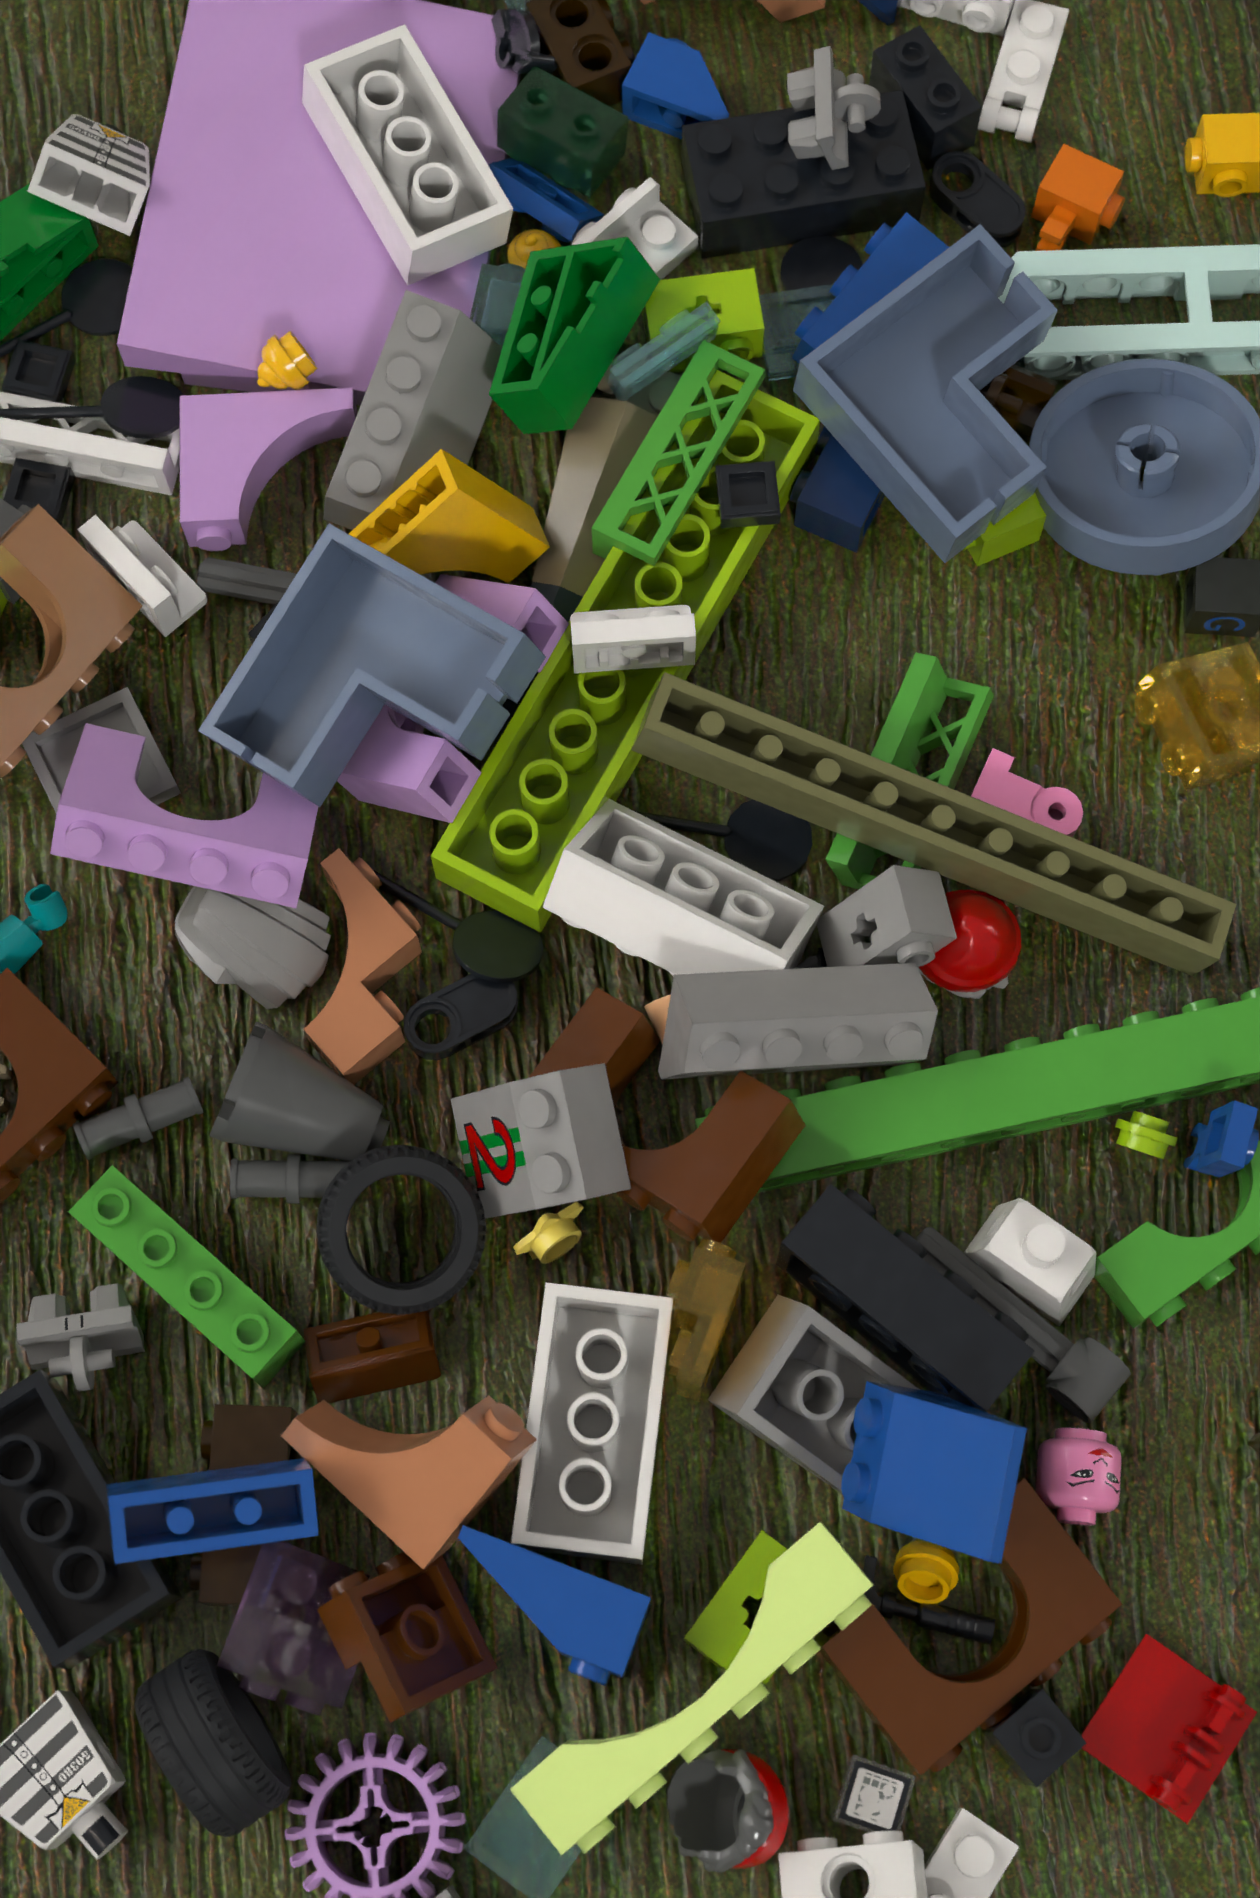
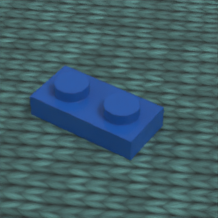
(535, 194)

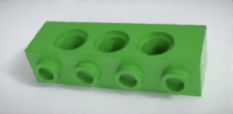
(187, 1276)

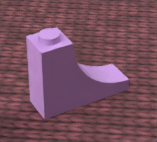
(238, 444)

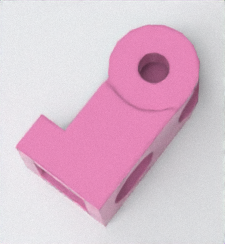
(1049, 807)

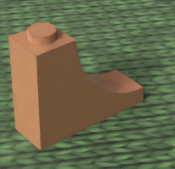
(420, 1483)

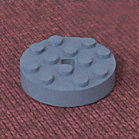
(1197, 457)

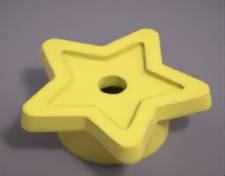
(552, 1235)

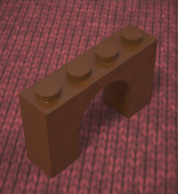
(54, 1076)
(713, 1171)
(929, 1713)

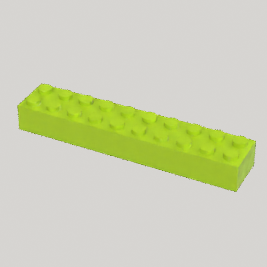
(577, 730)

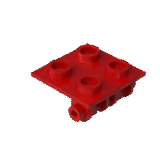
(1167, 1728)

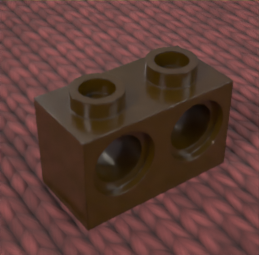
(583, 47)

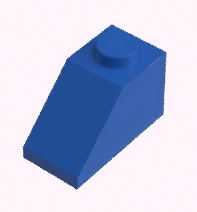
(670, 87)

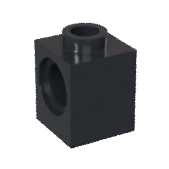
(1035, 1737)

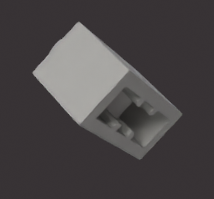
(889, 921)

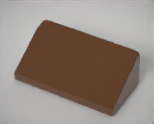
(370, 1354)

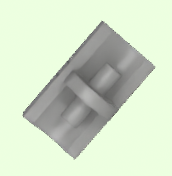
(834, 106)
(82, 1340)

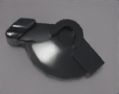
(519, 42)

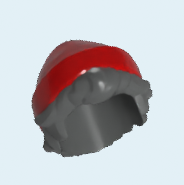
(727, 1809)

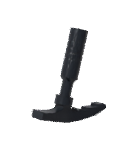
(929, 1616)

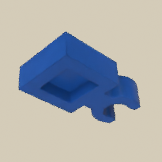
(1226, 1141)

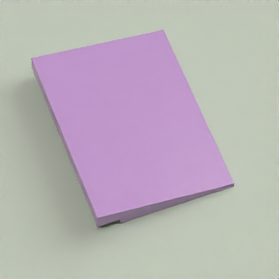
(251, 212)

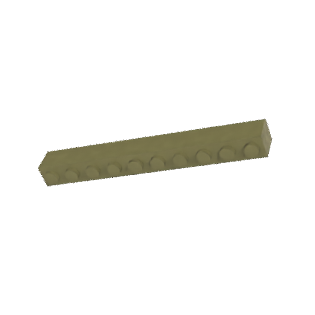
(933, 826)

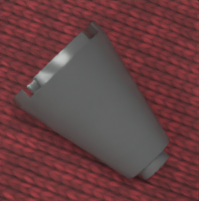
(296, 1103)

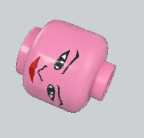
(1078, 1475)

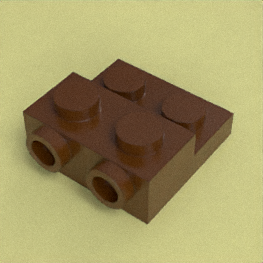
(407, 1633)

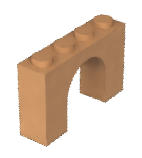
(80, 617)

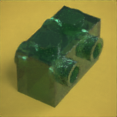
(561, 131)

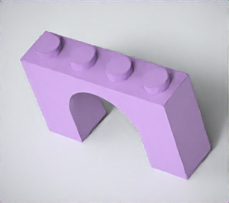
(426, 773)
(114, 825)

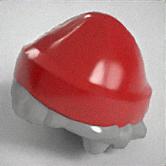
(984, 947)

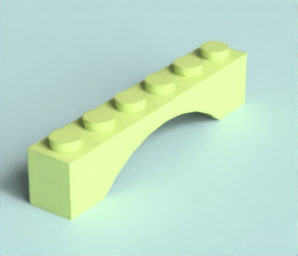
(591, 1777)

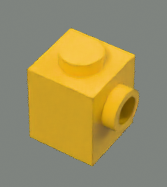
(1225, 154)

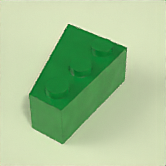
(37, 252)
(568, 329)

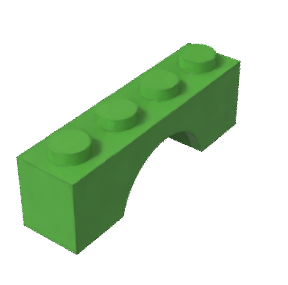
(1154, 1267)

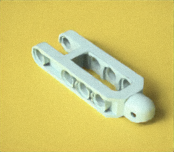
(1185, 272)

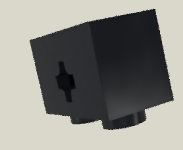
(937, 101)

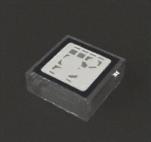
(873, 1796)

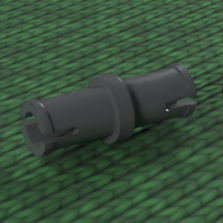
(137, 1118)
(282, 1179)

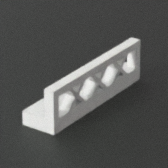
(89, 456)

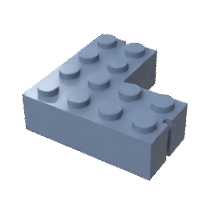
(908, 398)
(360, 638)

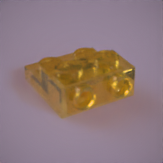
(1204, 713)
(702, 1304)

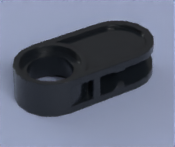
(984, 203)
(472, 1007)

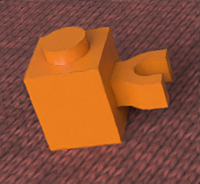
(1076, 199)

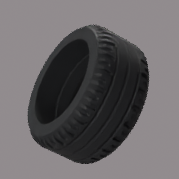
(447, 1277)
(212, 1743)

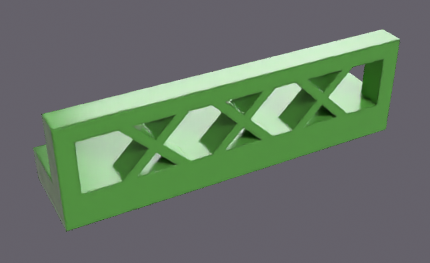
(655, 454)
(909, 736)

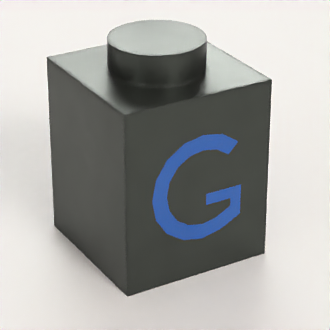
(1223, 597)

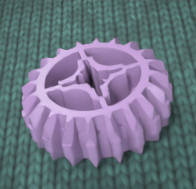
(375, 1791)

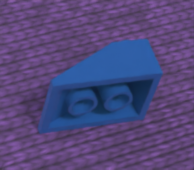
(933, 1469)
(576, 1611)

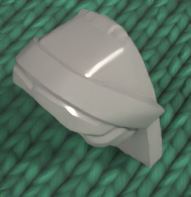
(254, 943)

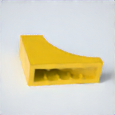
(454, 522)

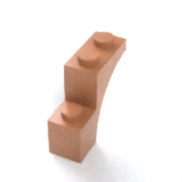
(354, 1026)

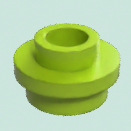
(1145, 1134)

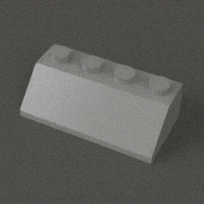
(420, 399)
(796, 1020)

